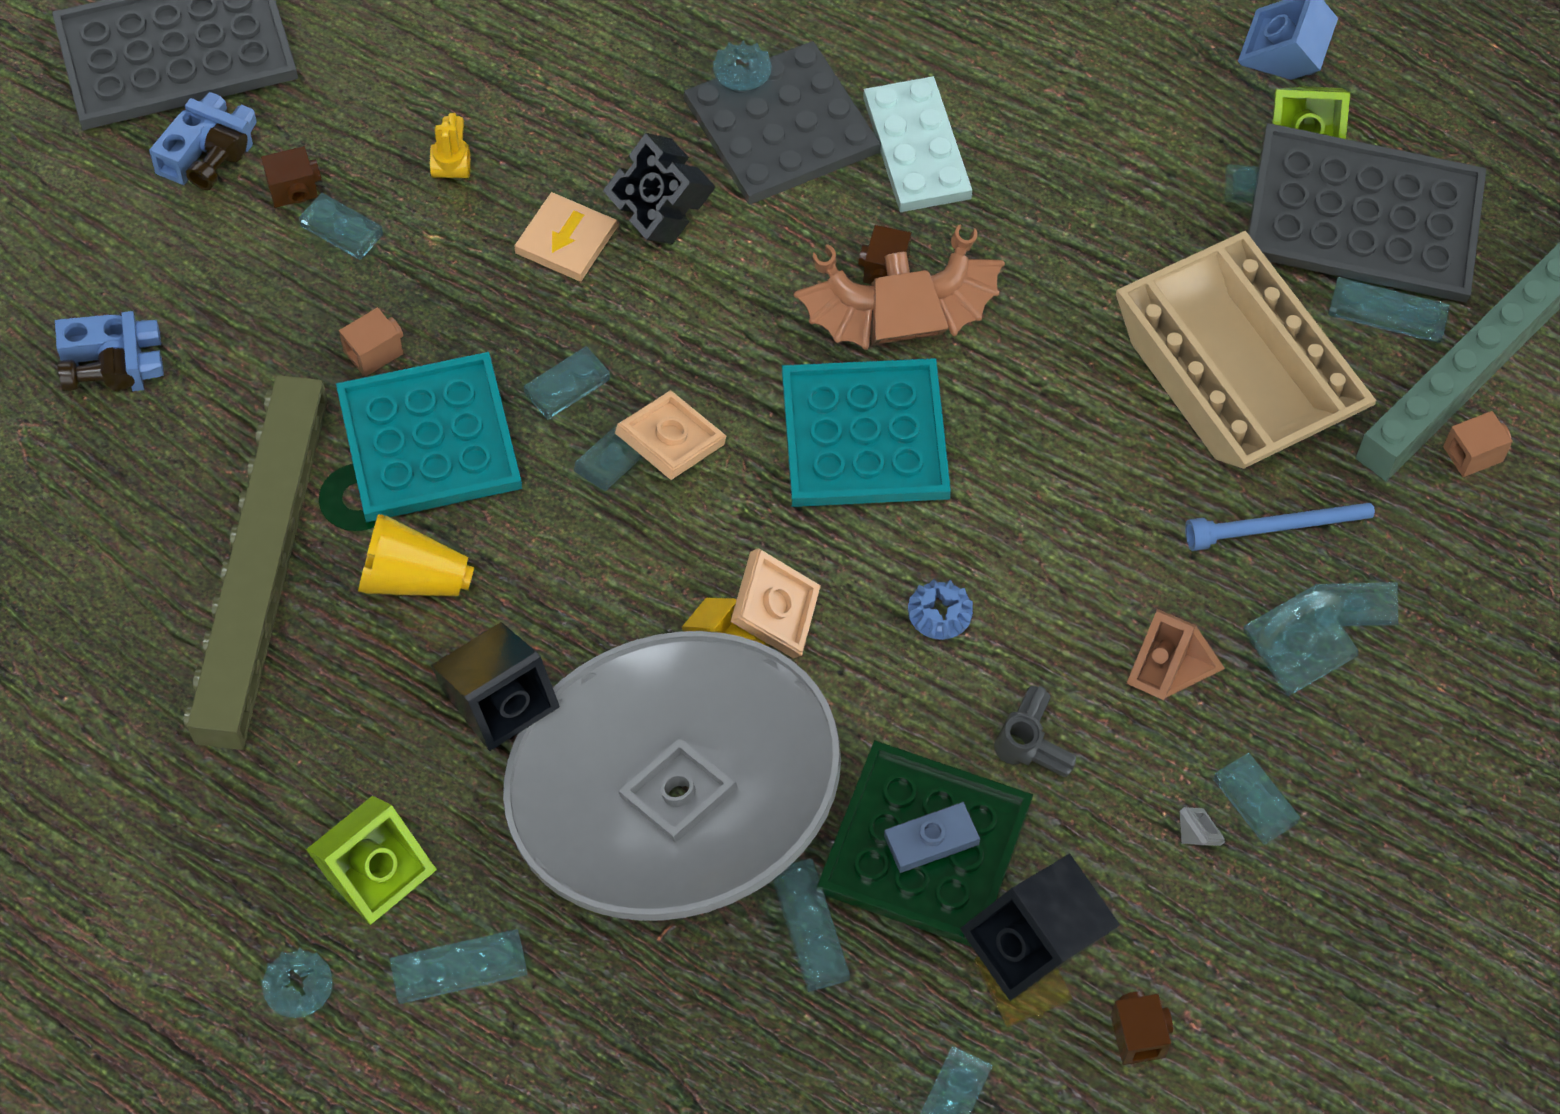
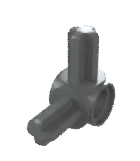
(1027, 726)

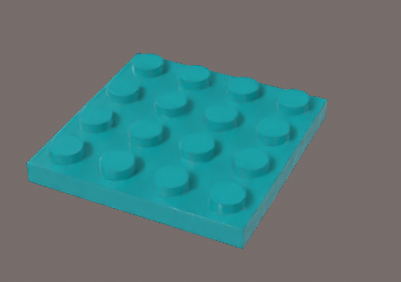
(865, 432)
(428, 436)

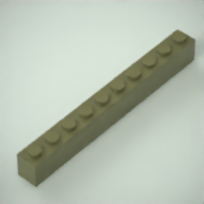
(257, 565)

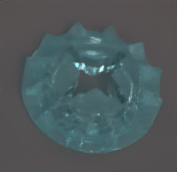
(736, 76)
(288, 1000)

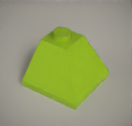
(1312, 109)

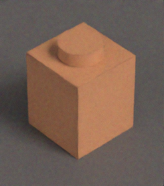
(372, 341)
(1478, 443)

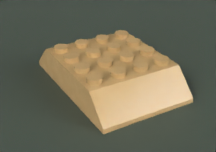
(1239, 352)

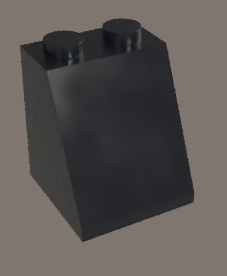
(496, 685)
(1039, 926)

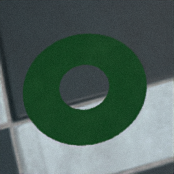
(332, 503)

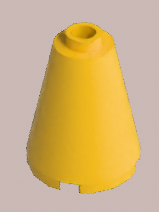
(411, 563)

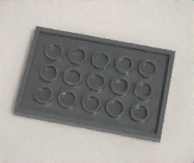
(160, 53)
(1367, 212)

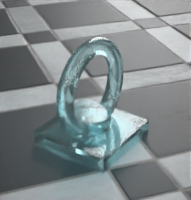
(1302, 638)

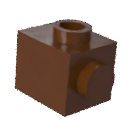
(291, 176)
(882, 242)
(1141, 1027)

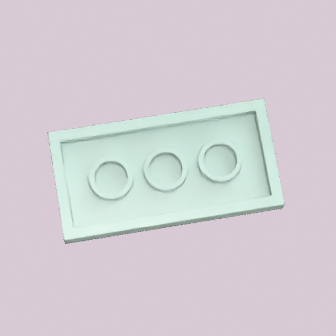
(917, 144)

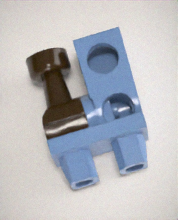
(198, 129)
(116, 346)

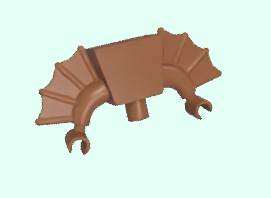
(903, 302)

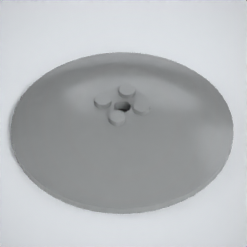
(663, 714)

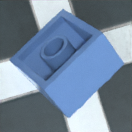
(1289, 38)

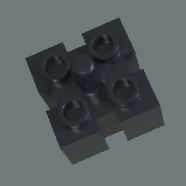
(659, 188)

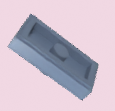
(931, 837)

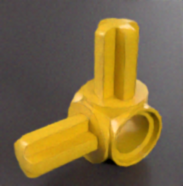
(450, 152)

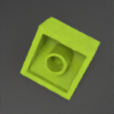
(372, 859)

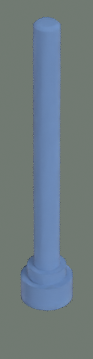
(1203, 533)

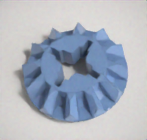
(929, 621)

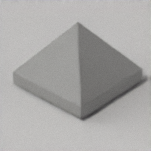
(1199, 828)

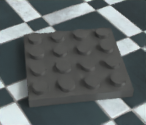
(786, 128)

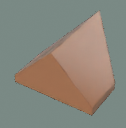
(1172, 657)

